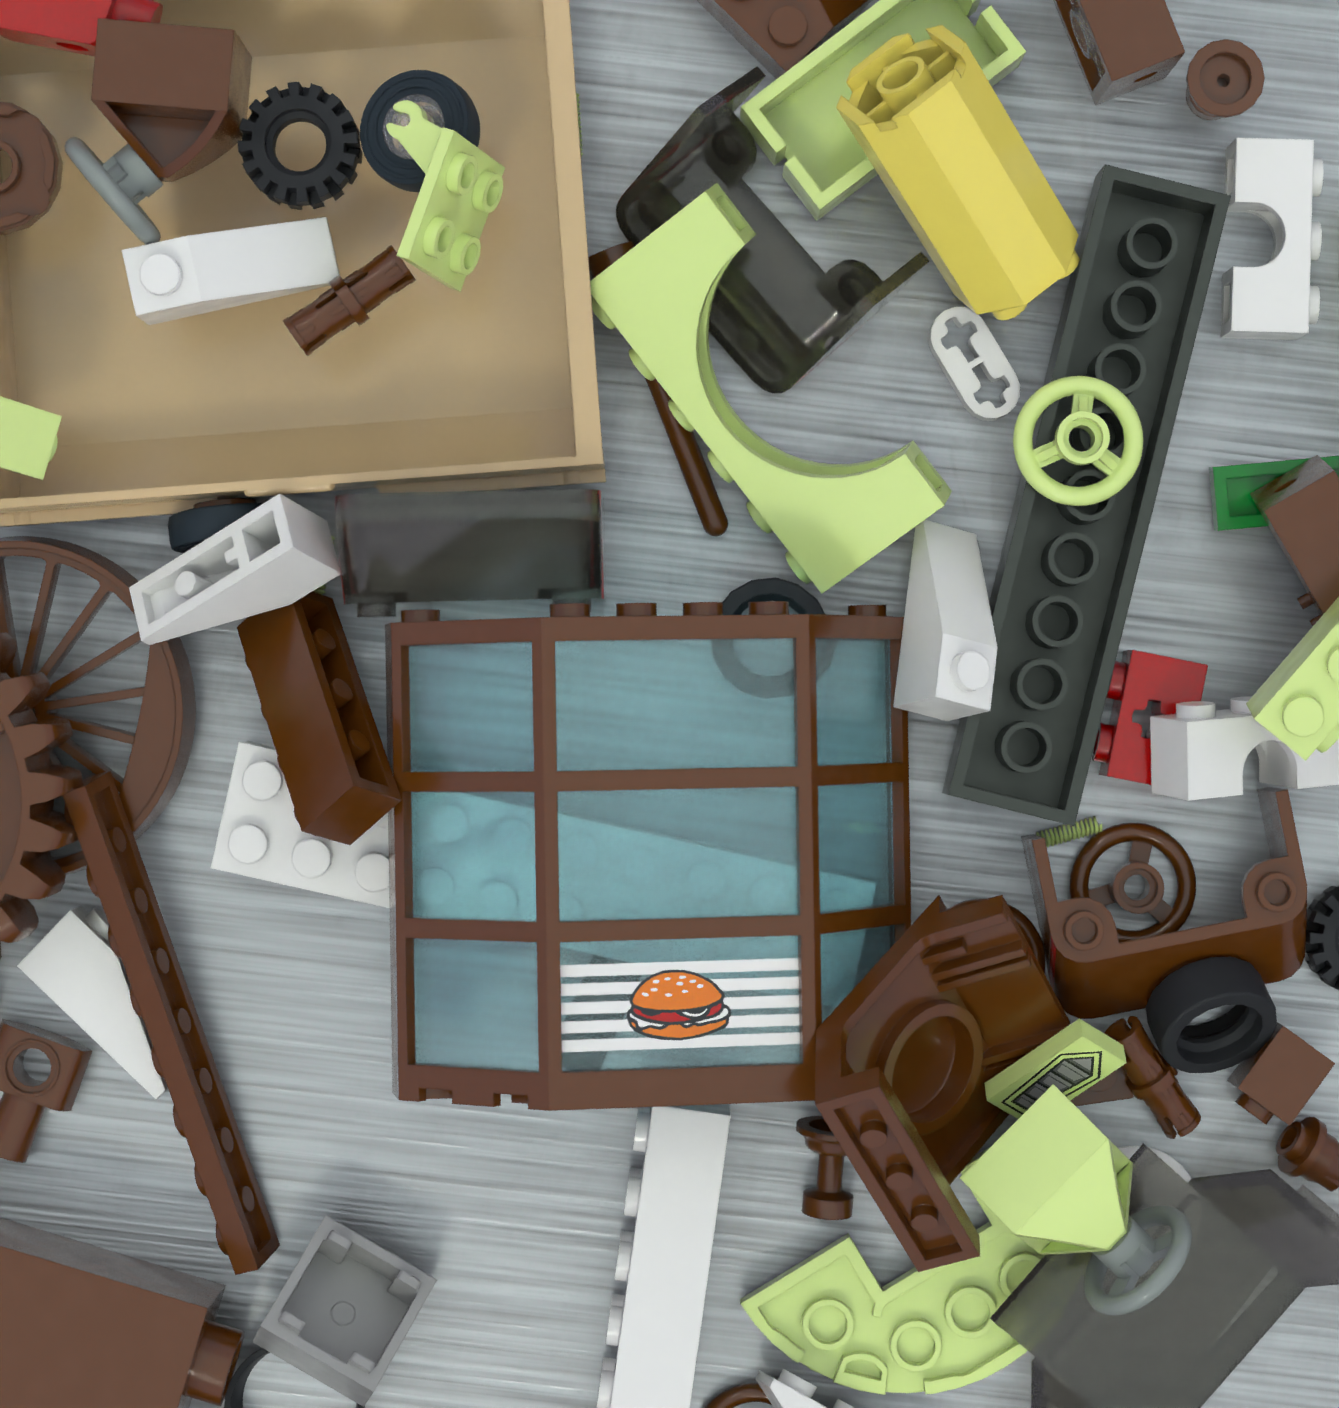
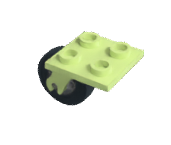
(425, 139)

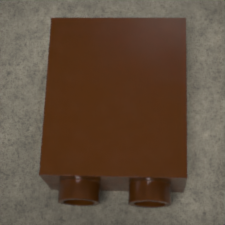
(106, 1328)

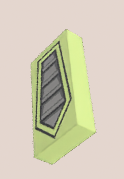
(1069, 1060)

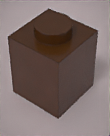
(1280, 1077)

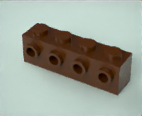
(319, 718)

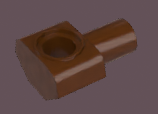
(25, 1097)

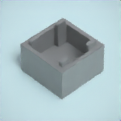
(344, 1311)

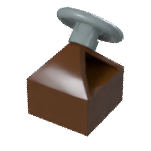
(173, 100)

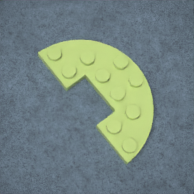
(910, 1335)

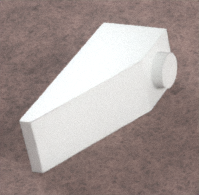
(228, 268)
(238, 572)
(947, 628)
(92, 987)

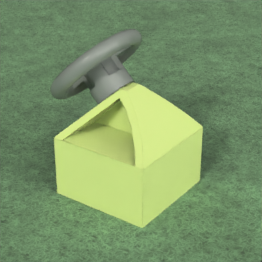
(1070, 1193)

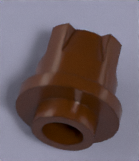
(1309, 1152)

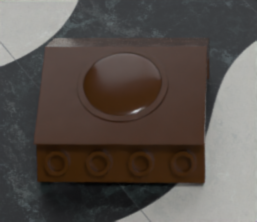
(911, 1060)

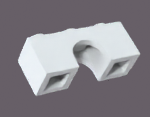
(1276, 184)
(1205, 750)

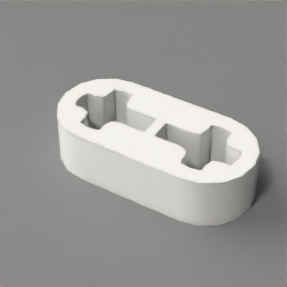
(987, 355)

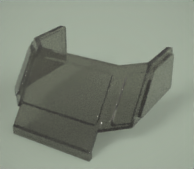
(1245, 1266)

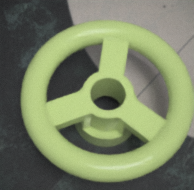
(1083, 391)

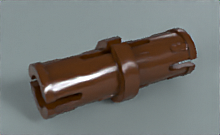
(349, 300)
(1154, 1079)

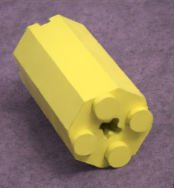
(960, 172)

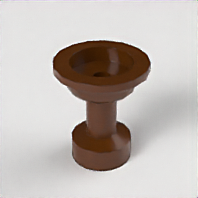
(1223, 80)
(828, 1198)

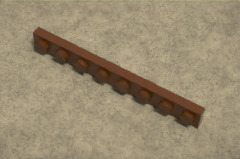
(176, 1034)

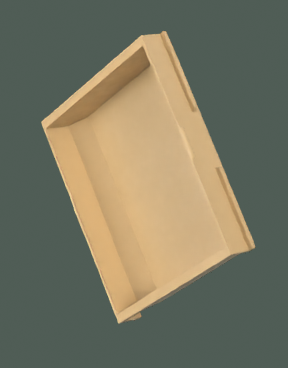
(225, 402)

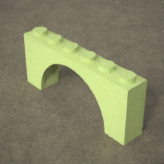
(821, 512)

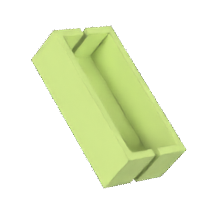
(798, 111)

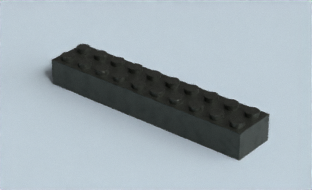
(1074, 568)

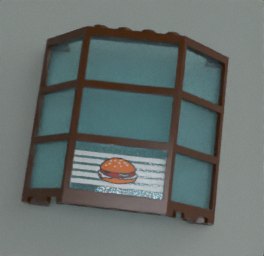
(638, 849)

